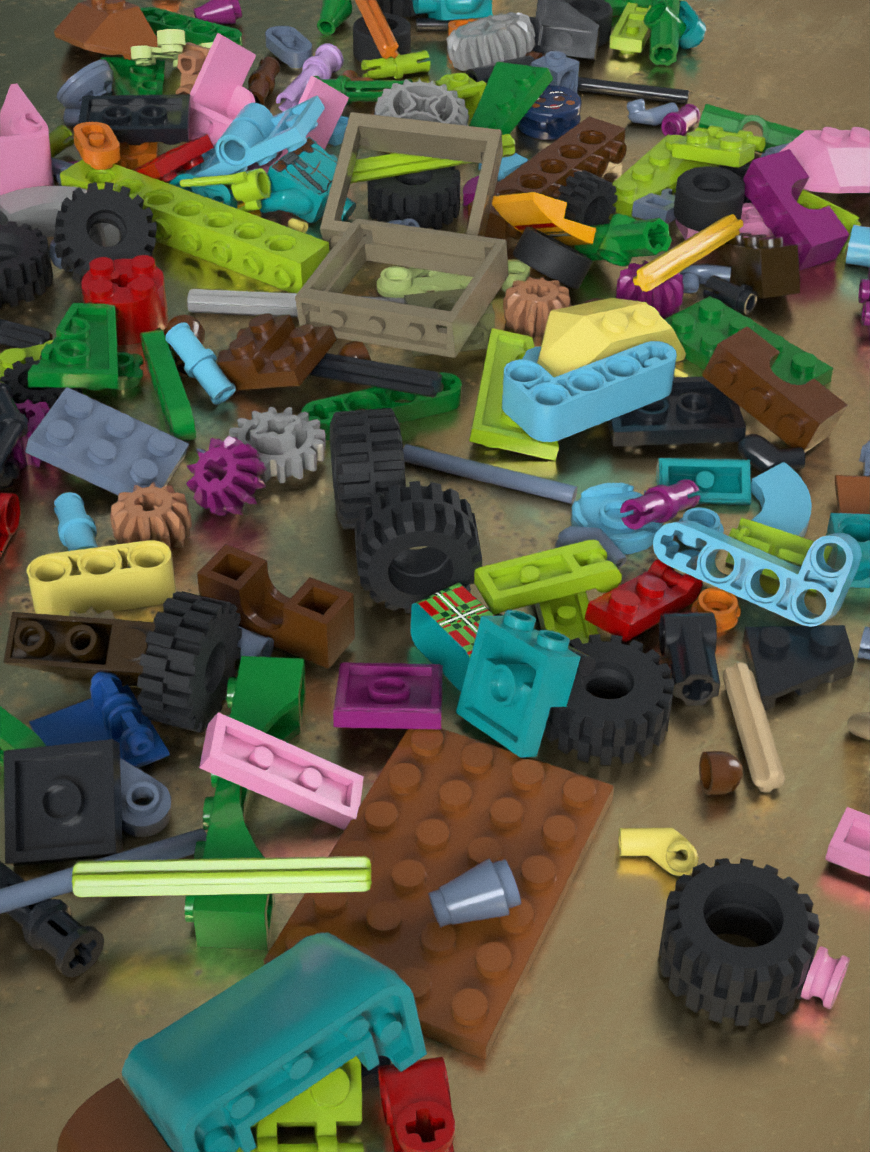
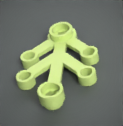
(171, 46)
(400, 281)

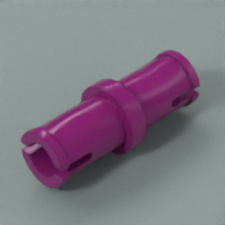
(660, 504)

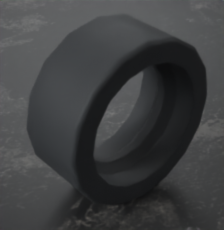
(552, 257)

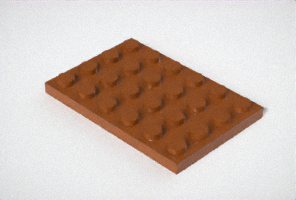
(425, 822)

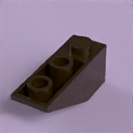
(763, 263)
(77, 645)

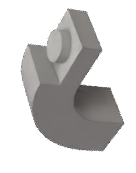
(39, 209)

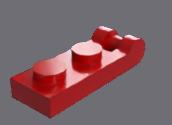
(641, 600)

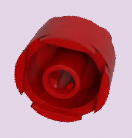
(134, 289)

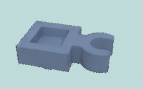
(655, 206)

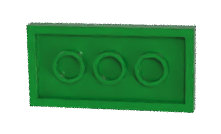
(711, 321)

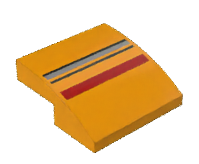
(543, 215)

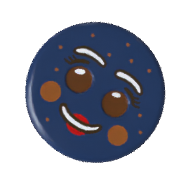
(552, 114)

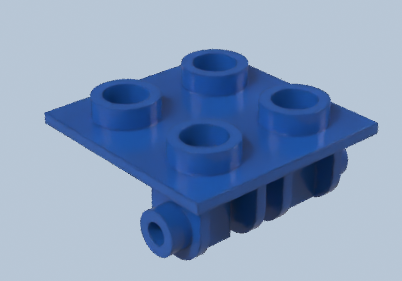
(109, 714)

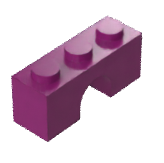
(773, 188)

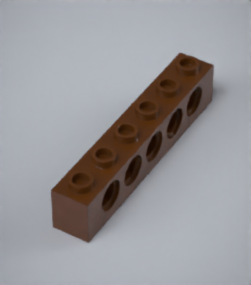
(587, 147)

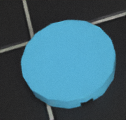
(601, 509)

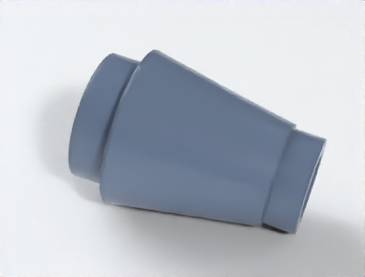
(476, 895)

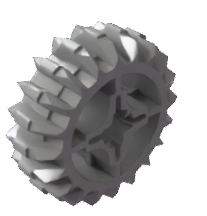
(491, 40)
(422, 102)

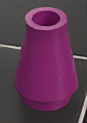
(219, 11)

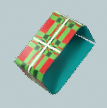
(446, 629)

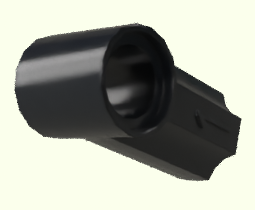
(690, 648)

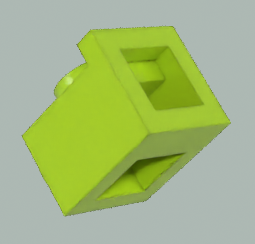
(466, 89)

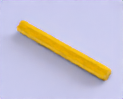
(687, 252)

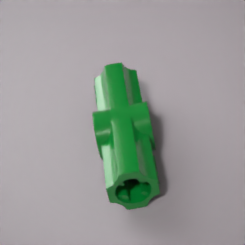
(665, 30)
(733, 122)
(627, 239)

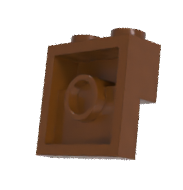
(274, 352)

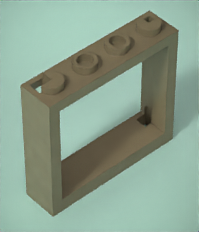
(417, 139)
(399, 324)

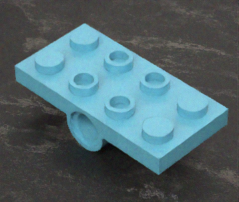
(258, 137)

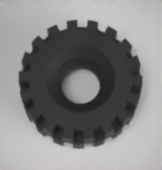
(425, 196)
(95, 207)
(23, 263)
(189, 661)
(614, 725)

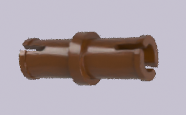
(262, 80)

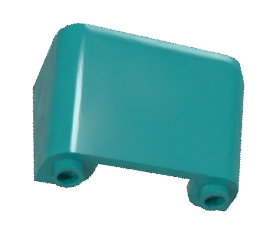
(269, 1042)

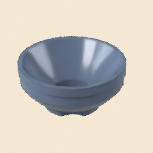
(91, 80)

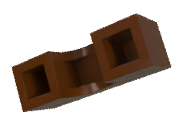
(793, 412)
(310, 624)

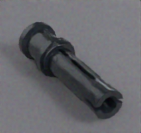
(52, 928)

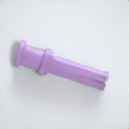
(326, 61)

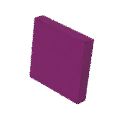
(388, 696)

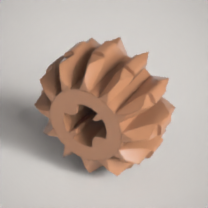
(530, 302)
(151, 515)

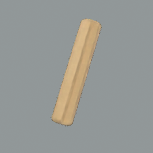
(753, 728)

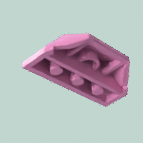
(834, 159)

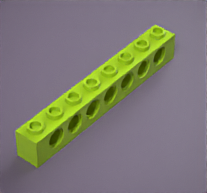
(214, 229)

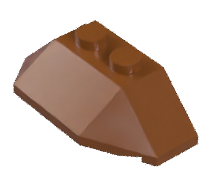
(106, 27)

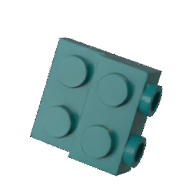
(516, 680)

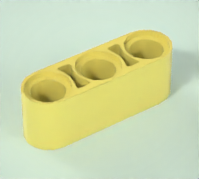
(103, 578)

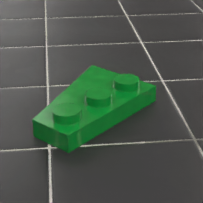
(136, 79)
(509, 95)
(81, 351)

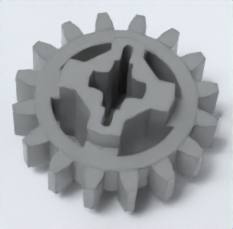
(284, 442)

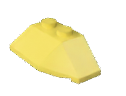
(598, 330)

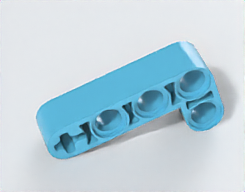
(585, 397)
(750, 563)

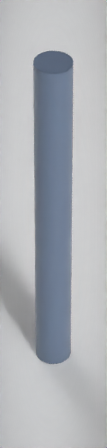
(490, 474)
(60, 882)

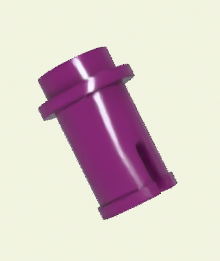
(679, 122)

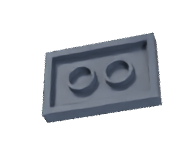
(105, 445)

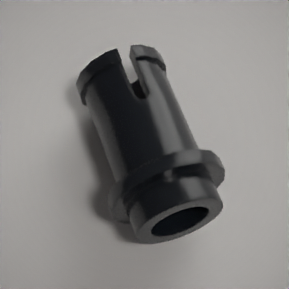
(734, 296)

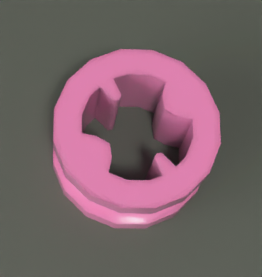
(825, 977)

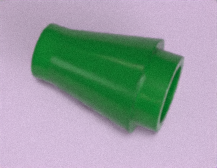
(333, 15)

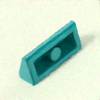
(717, 479)

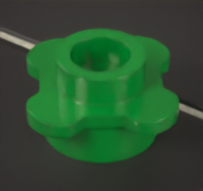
(129, 370)

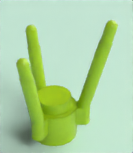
(245, 186)

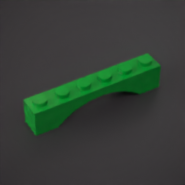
(271, 699)

